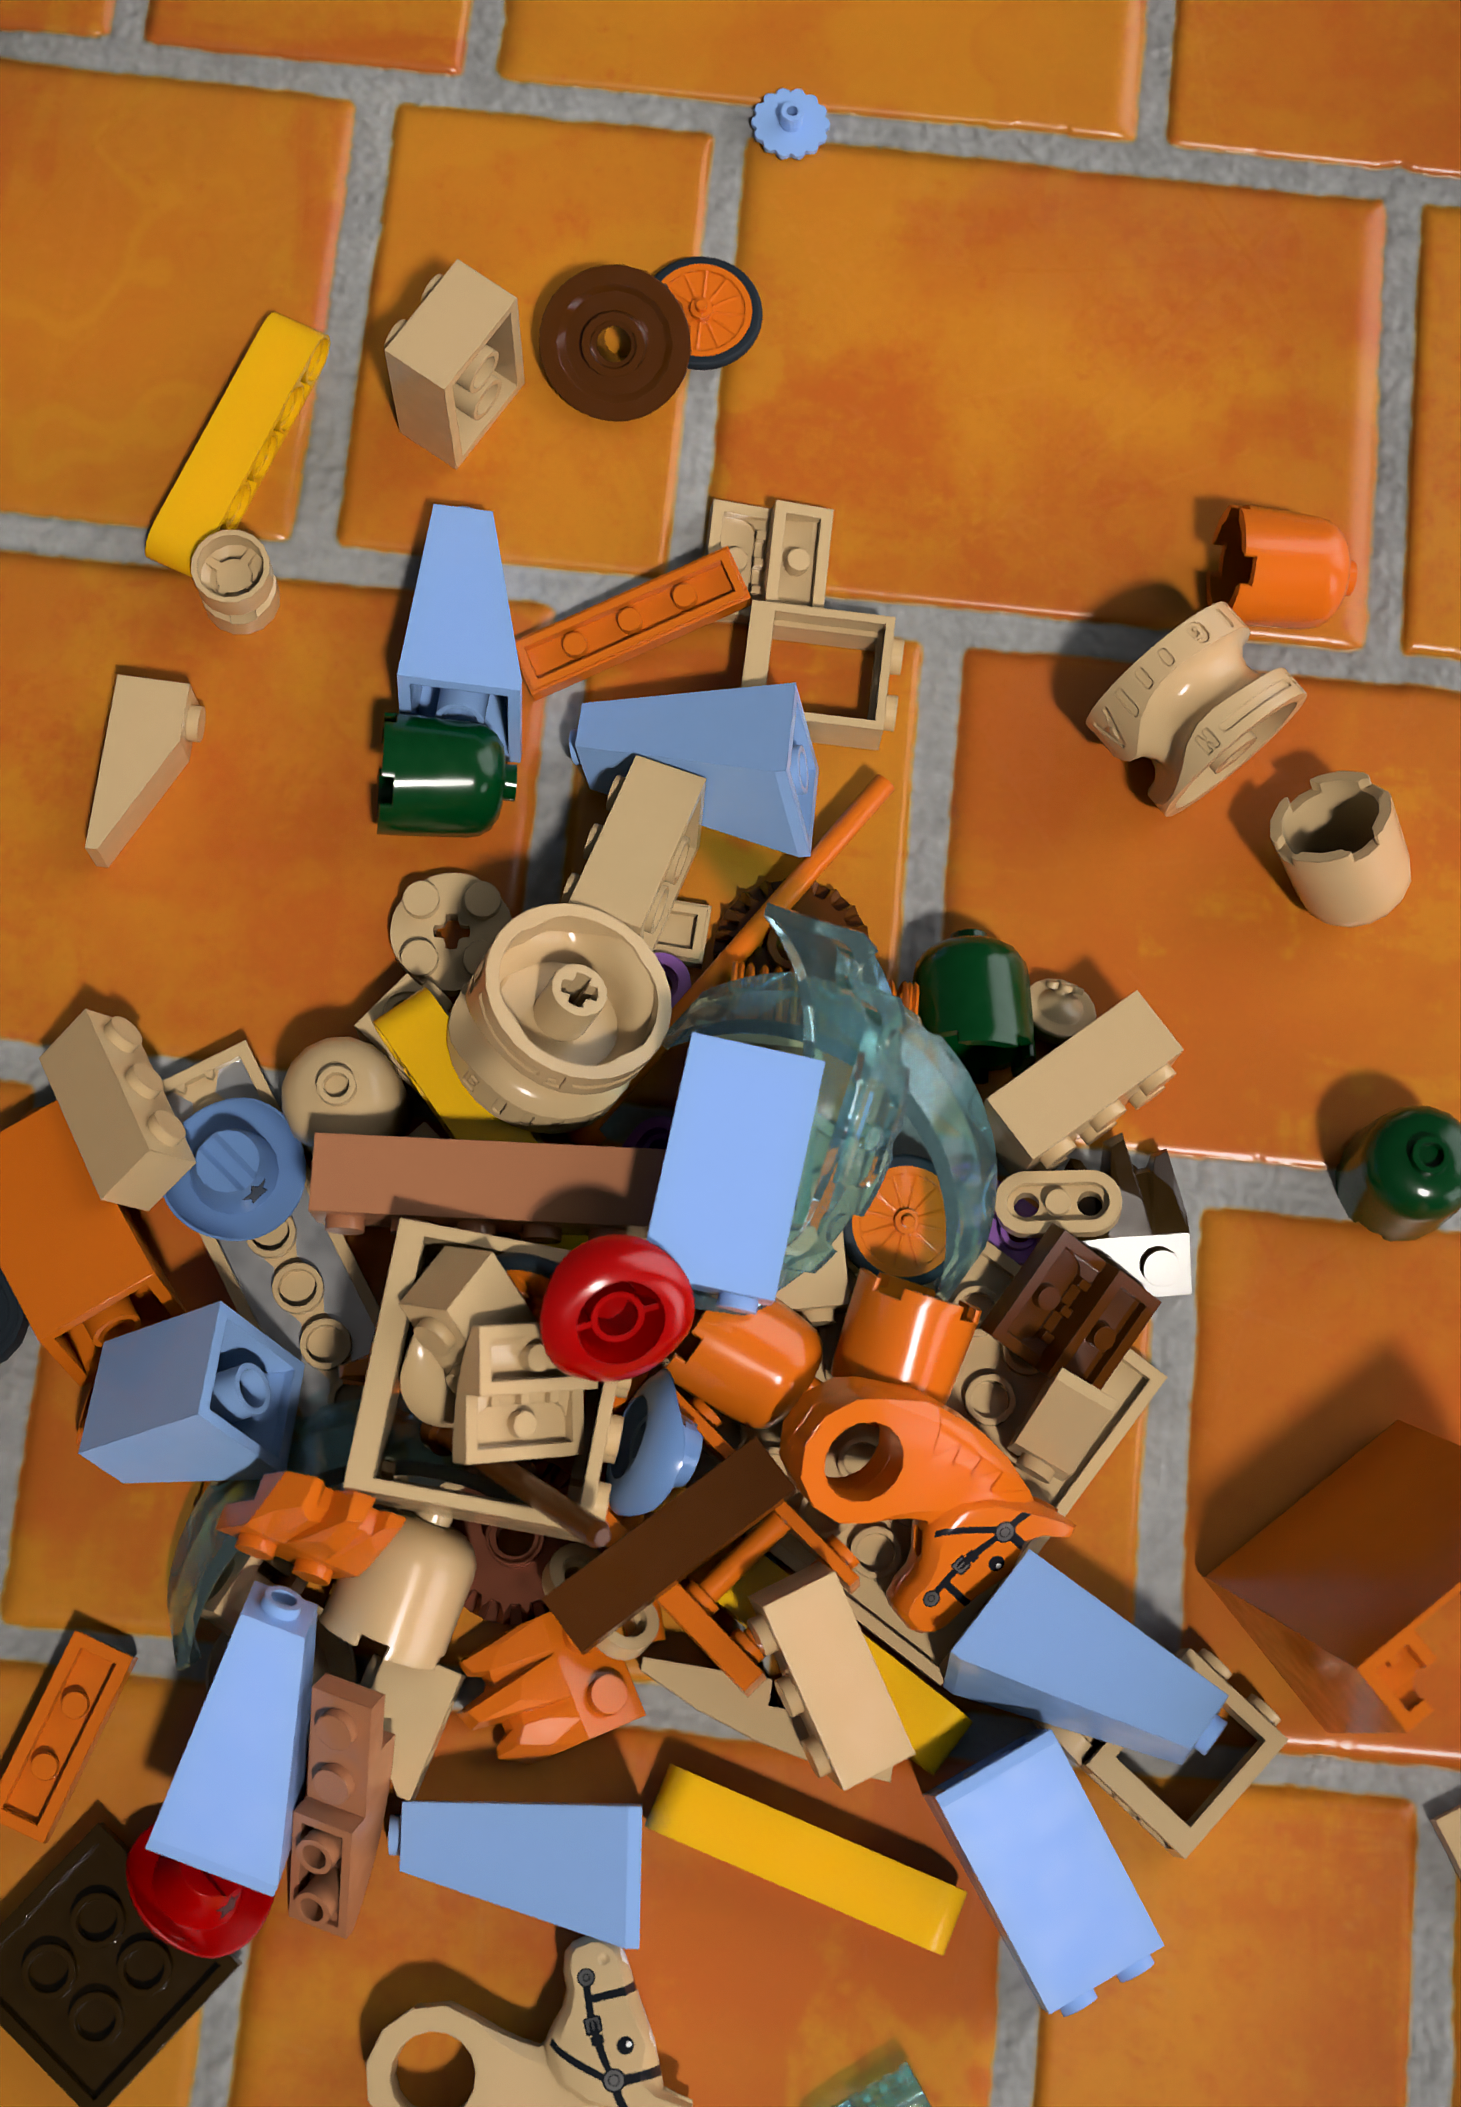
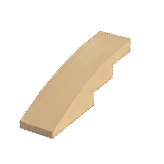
(720, 1699)

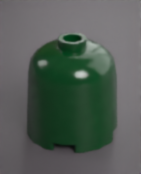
(441, 777)
(978, 1002)
(1403, 1173)

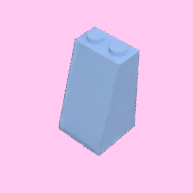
(735, 1167)
(1046, 1871)

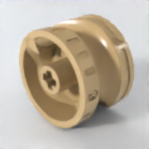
(1194, 708)
(558, 1018)

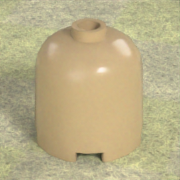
(1343, 849)
(344, 1089)
(408, 1593)

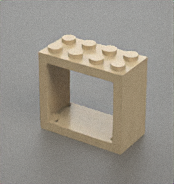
(368, 1471)

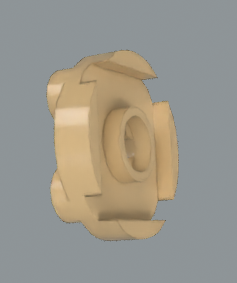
(427, 908)

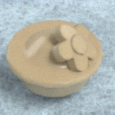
(1060, 1010)

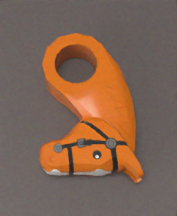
(928, 1467)

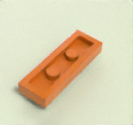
(62, 1735)

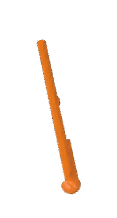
(758, 928)

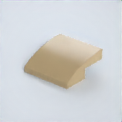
(776, 550)
(515, 1399)

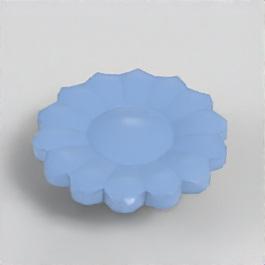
(790, 124)

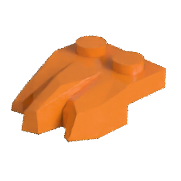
(310, 1525)
(546, 1691)

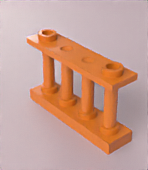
(695, 1603)

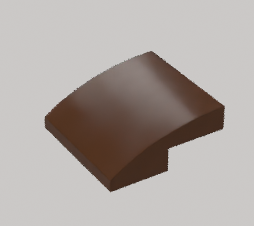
(1070, 1310)

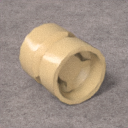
(235, 581)

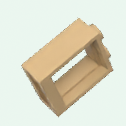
(833, 629)
(1149, 1810)

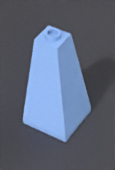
(460, 632)
(742, 740)
(1082, 1667)
(248, 1749)
(537, 1858)

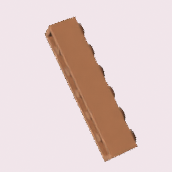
(483, 1186)

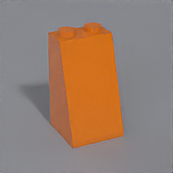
(67, 1252)

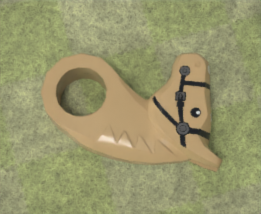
(592, 2056)

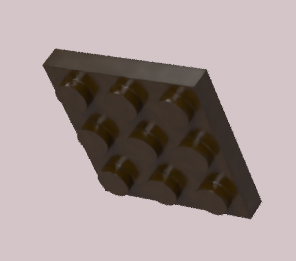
(90, 1981)

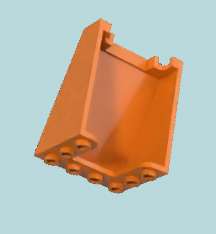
(1350, 1578)

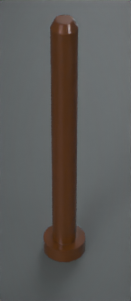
(529, 1489)

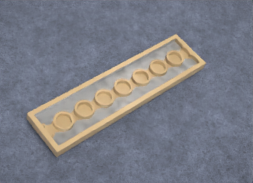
(297, 1279)

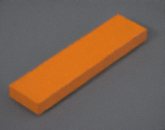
(632, 623)

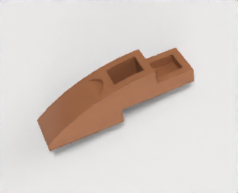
(344, 1807)

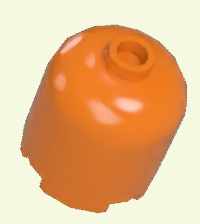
(1280, 567)
(903, 1335)
(749, 1363)

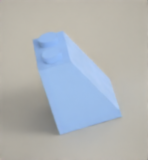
(193, 1401)

